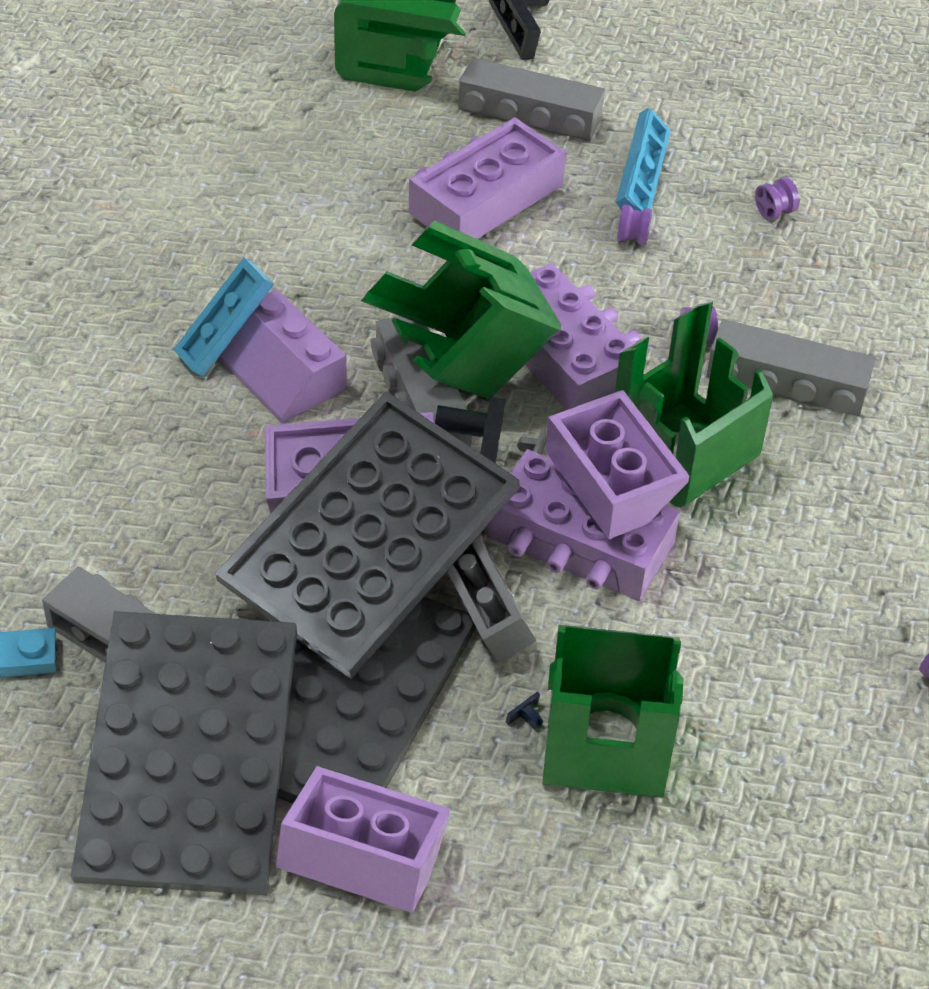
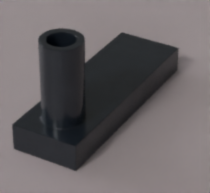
(519, 24)
(475, 424)

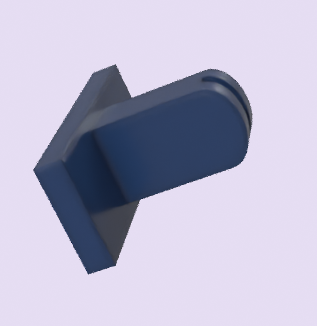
(526, 712)

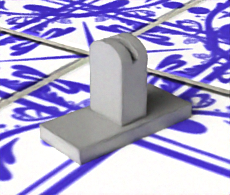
(533, 444)

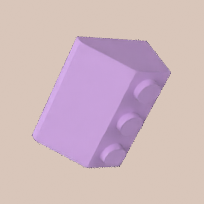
(285, 359)
(614, 462)
(362, 838)

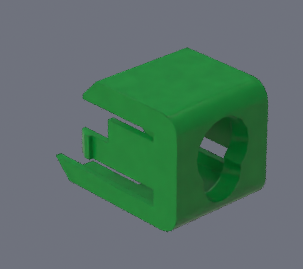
(391, 39)
(481, 303)
(714, 432)
(620, 675)

